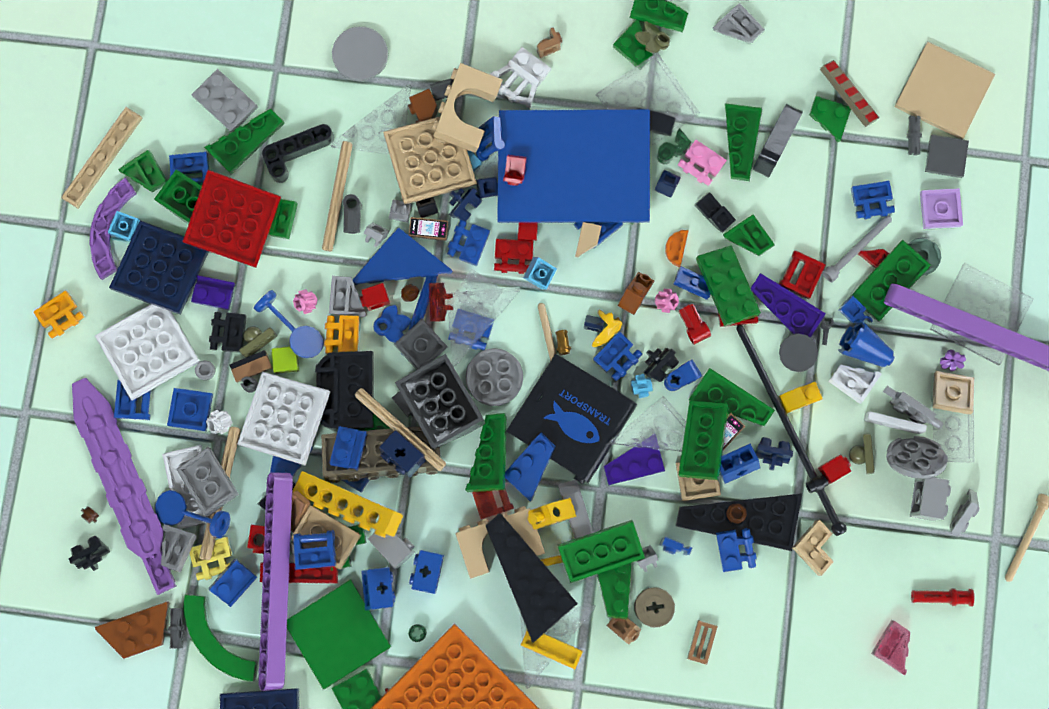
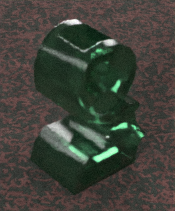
(667, 150)

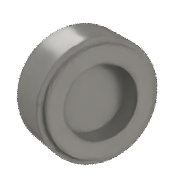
(205, 370)

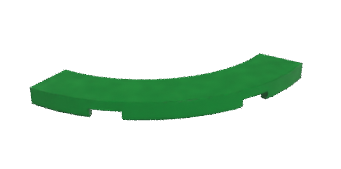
(208, 644)

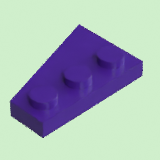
(633, 465)

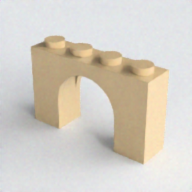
(465, 81)
(472, 540)

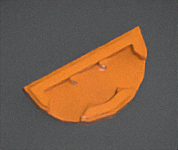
(675, 247)

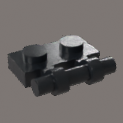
(233, 334)

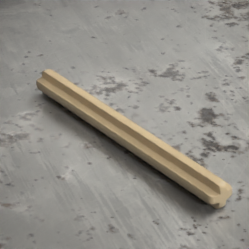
(337, 195)
(396, 425)

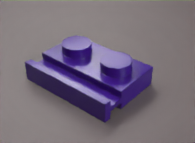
(213, 292)

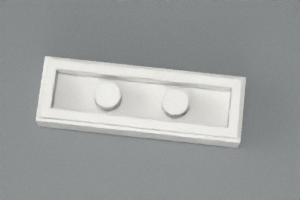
(895, 423)

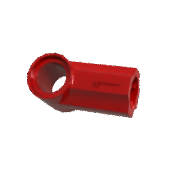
(696, 328)

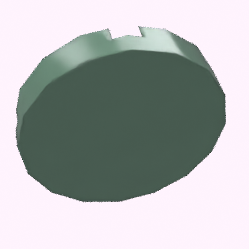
(929, 251)

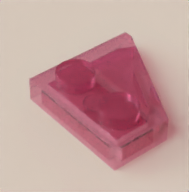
(893, 647)

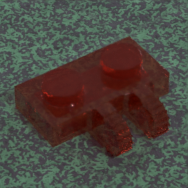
(437, 298)

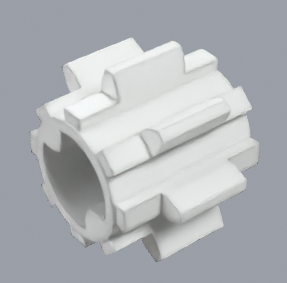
(219, 422)

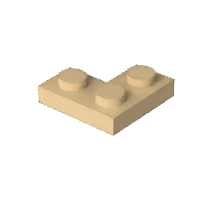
(810, 545)

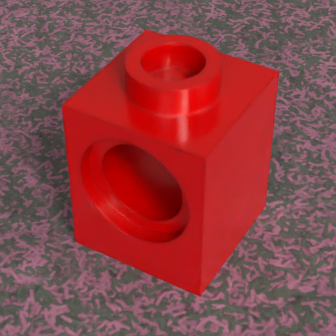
(375, 297)
(835, 468)
(256, 530)

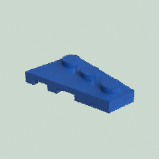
(530, 465)

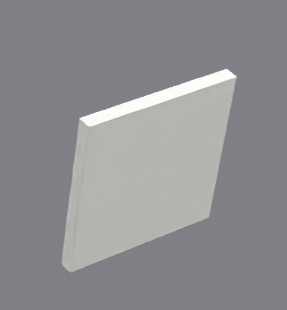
(147, 349)
(283, 418)

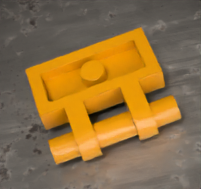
(56, 309)
(348, 334)

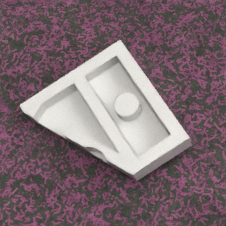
(854, 382)

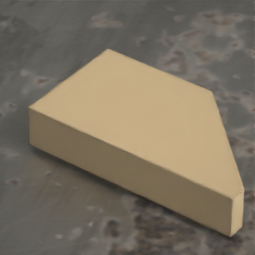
(588, 238)

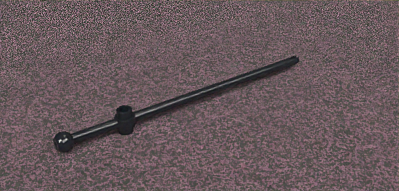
(816, 482)

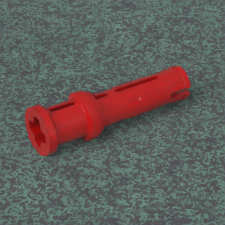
(952, 597)

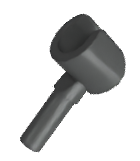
(826, 330)

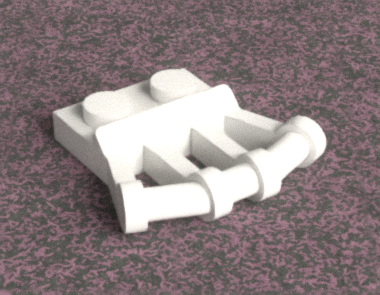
(529, 69)

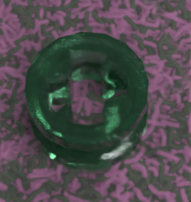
(422, 636)

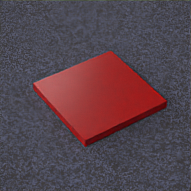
(231, 219)

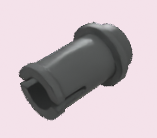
(252, 387)

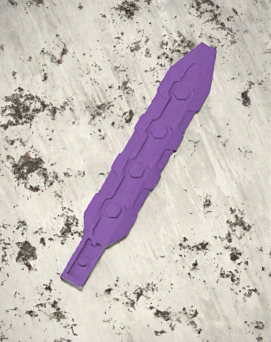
(121, 481)

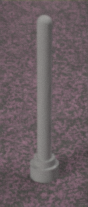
(831, 273)

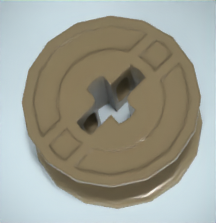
(662, 615)

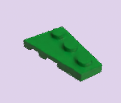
(659, 13)
(616, 590)

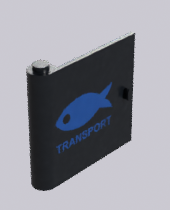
(575, 415)

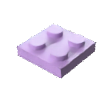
(941, 208)

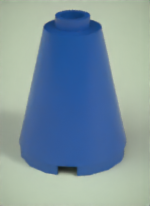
(865, 345)

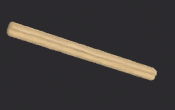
(226, 463)

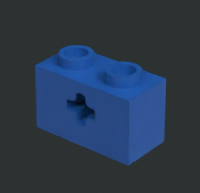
(739, 463)
(371, 580)
(430, 582)

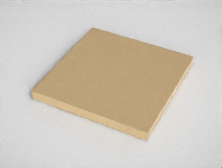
(945, 90)
(425, 163)

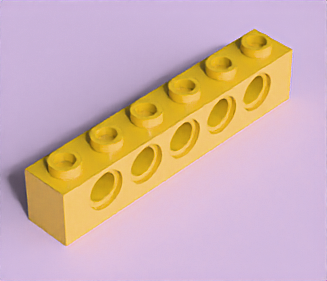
(388, 519)

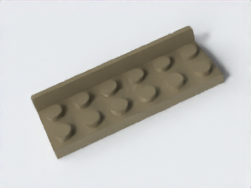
(371, 463)

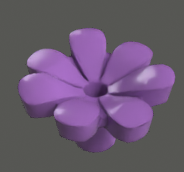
(952, 360)

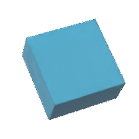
(123, 226)
(540, 273)

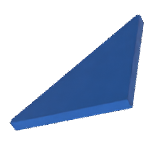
(399, 260)

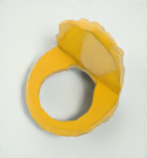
(608, 332)

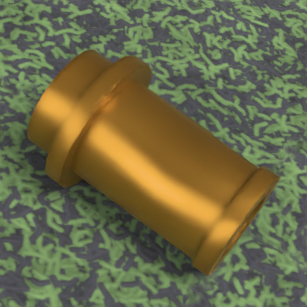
(563, 343)

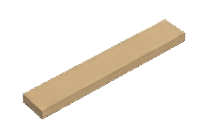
(102, 157)

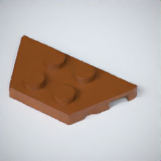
(136, 631)

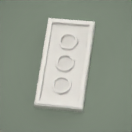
(172, 461)

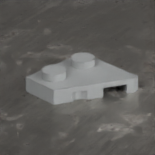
(739, 25)
(345, 298)
(964, 513)
(176, 547)

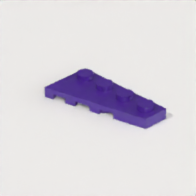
(790, 309)

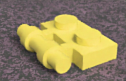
(220, 551)

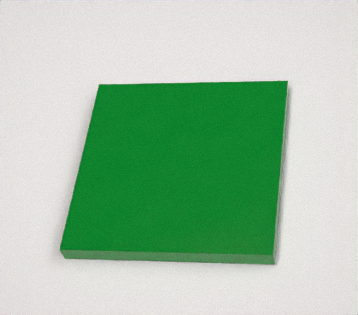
(337, 634)

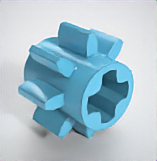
(641, 386)

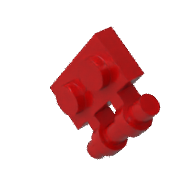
(513, 250)

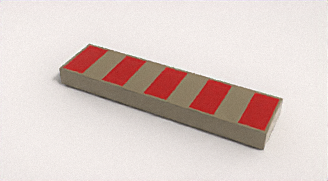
(849, 93)

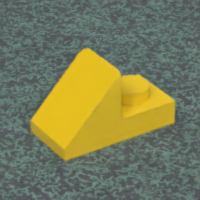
(800, 397)

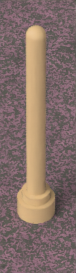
(547, 331)
(1043, 504)

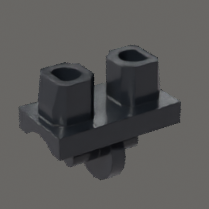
(657, 361)
(90, 556)

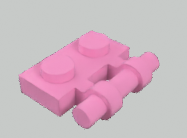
(704, 158)

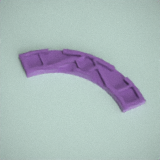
(102, 220)

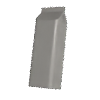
(581, 524)

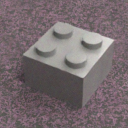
(930, 498)
(394, 549)

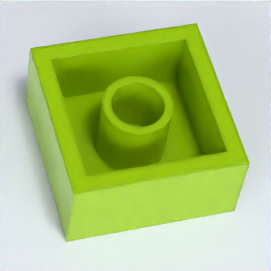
(284, 360)

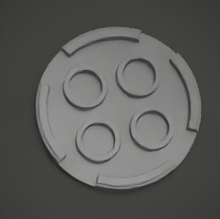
(360, 54)
(494, 377)
(916, 457)

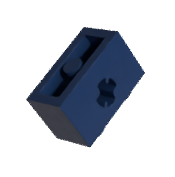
(397, 444)

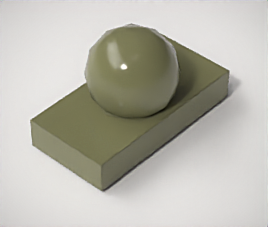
(256, 340)
(862, 455)

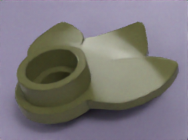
(653, 38)

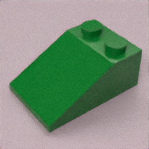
(179, 195)

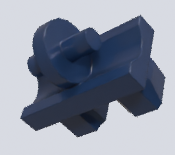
(459, 210)
(773, 455)

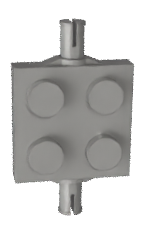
(918, 412)

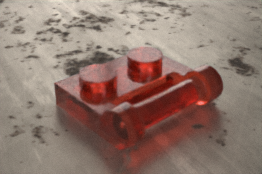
(487, 505)

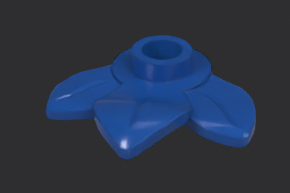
(395, 324)

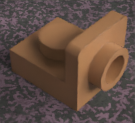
(550, 46)
(624, 629)

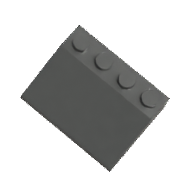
(440, 402)

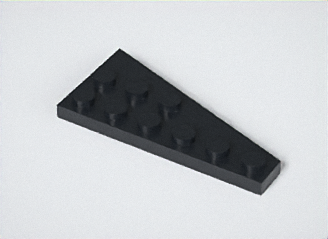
(770, 519)
(535, 589)

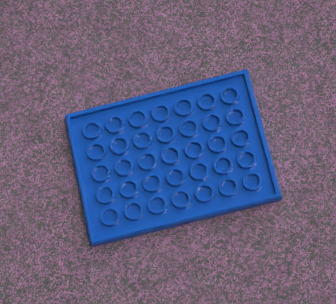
(577, 166)

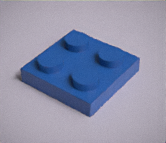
(189, 409)

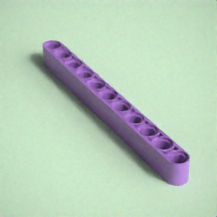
(968, 325)
(275, 581)

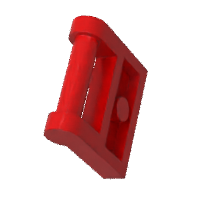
(807, 278)

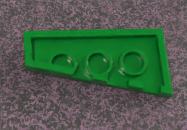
(239, 145)
(490, 459)

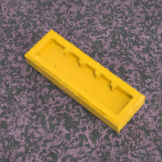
(553, 649)

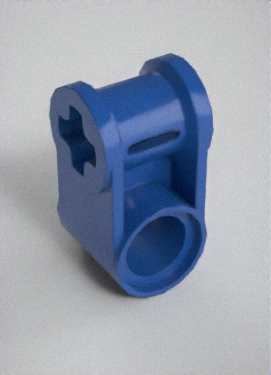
(684, 374)

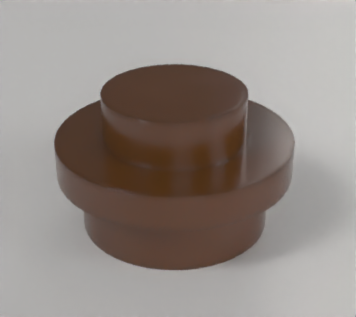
(409, 292)
(736, 513)
(89, 515)

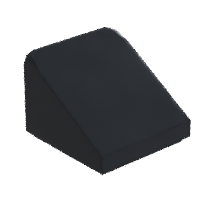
(426, 207)

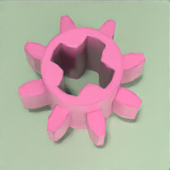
(666, 300)
(305, 301)

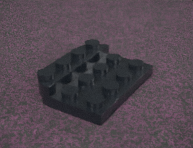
(343, 376)

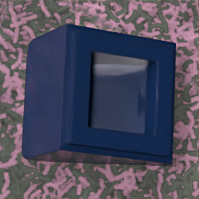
(667, 183)
(487, 187)
(593, 323)

